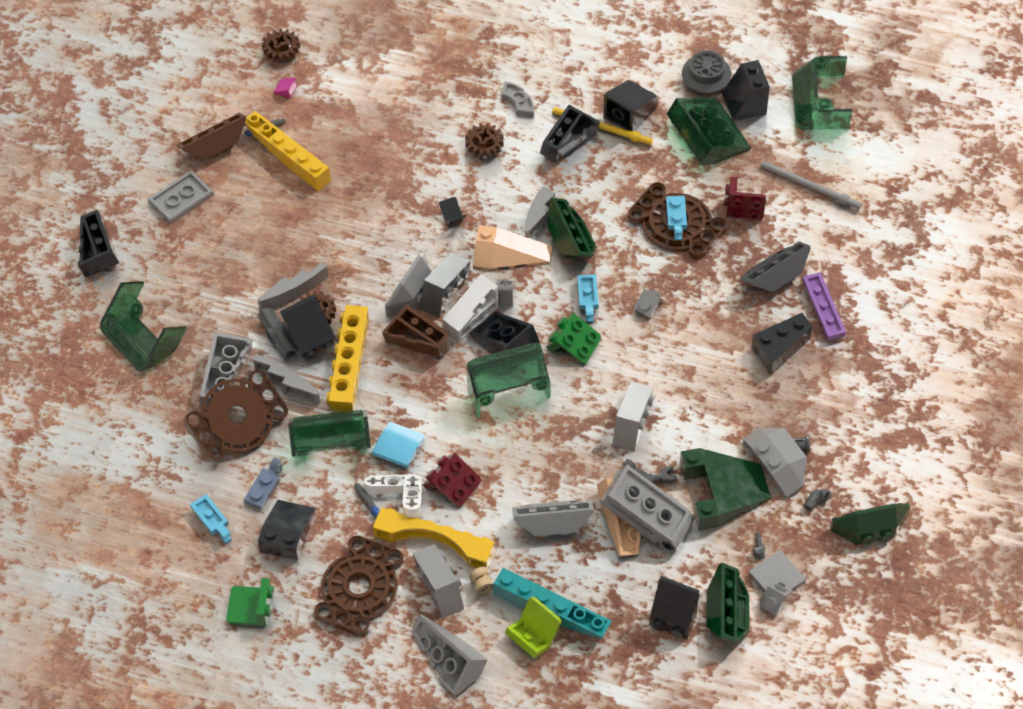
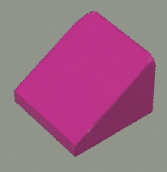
(286, 87)

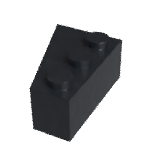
(568, 133)
(95, 245)
(781, 340)

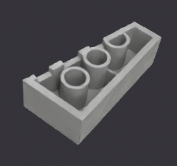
(225, 361)

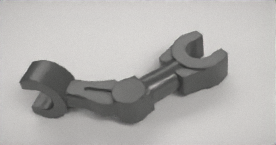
(661, 476)

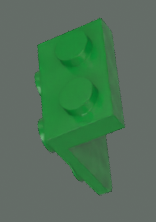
(574, 337)
(250, 604)

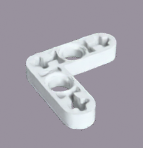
(380, 485)

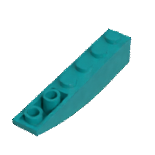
(518, 590)

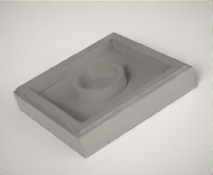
(777, 568)

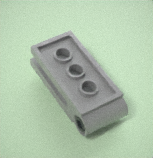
(648, 508)

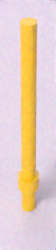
(634, 136)

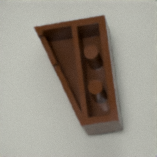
(417, 333)

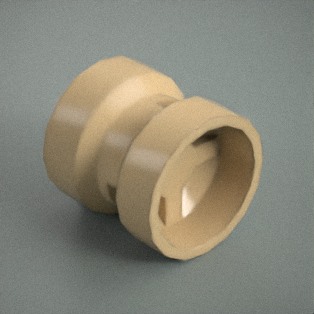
(481, 579)

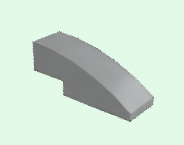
(538, 212)

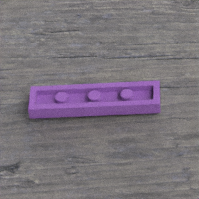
(824, 306)

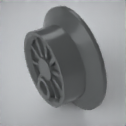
(706, 72)

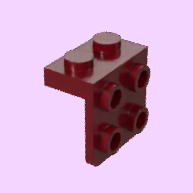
(743, 204)
(453, 479)

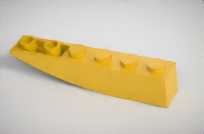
(289, 151)

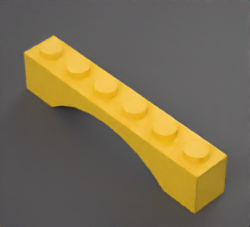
(396, 526)

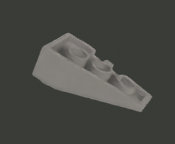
(451, 657)

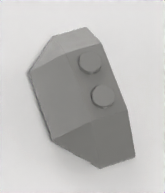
(410, 288)
(779, 457)
(553, 517)

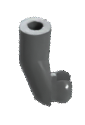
(817, 496)

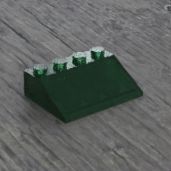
(707, 129)

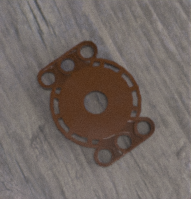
(698, 222)
(219, 426)
(353, 566)

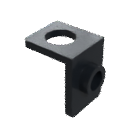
(451, 211)

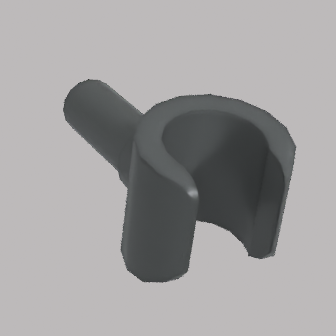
(759, 551)

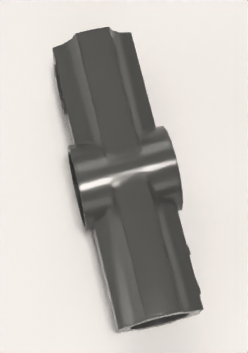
(278, 333)

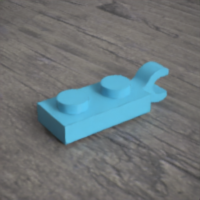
(676, 215)
(588, 295)
(211, 517)

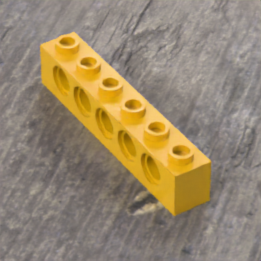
(345, 400)

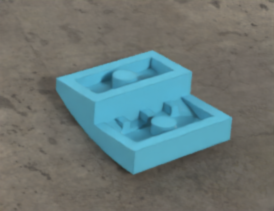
(398, 444)

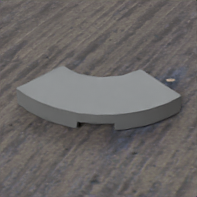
(519, 98)

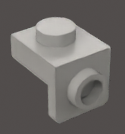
(648, 302)
(775, 597)

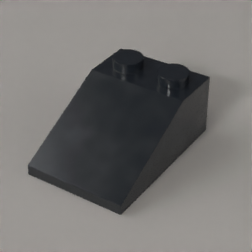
(504, 333)
(286, 529)
(674, 608)

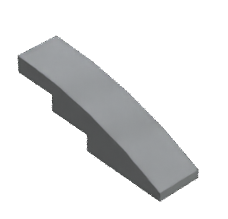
(288, 290)
(292, 383)

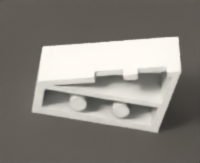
(472, 308)

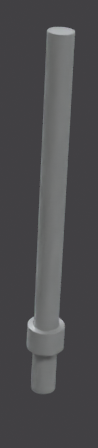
(843, 198)

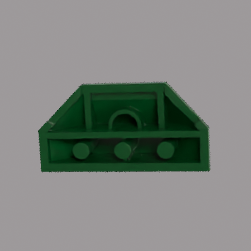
(569, 230)
(871, 523)
(727, 604)

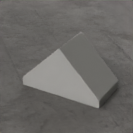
(506, 292)

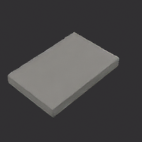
(180, 197)

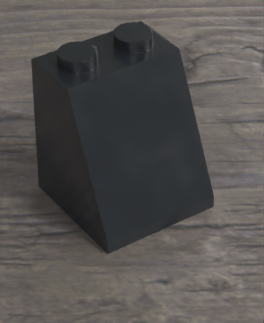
(747, 92)
(629, 105)
(308, 326)

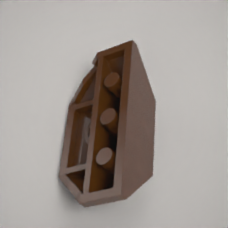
(216, 138)

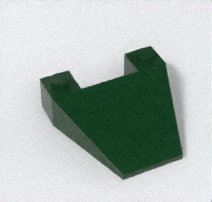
(732, 484)

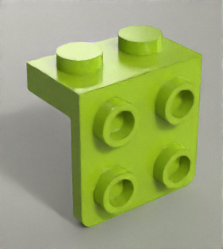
(535, 628)

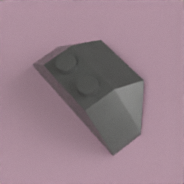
(778, 268)

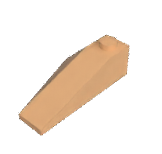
(503, 248)
(624, 535)

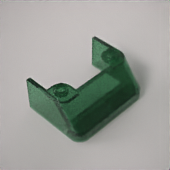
(816, 112)
(130, 336)
(505, 372)
(329, 431)

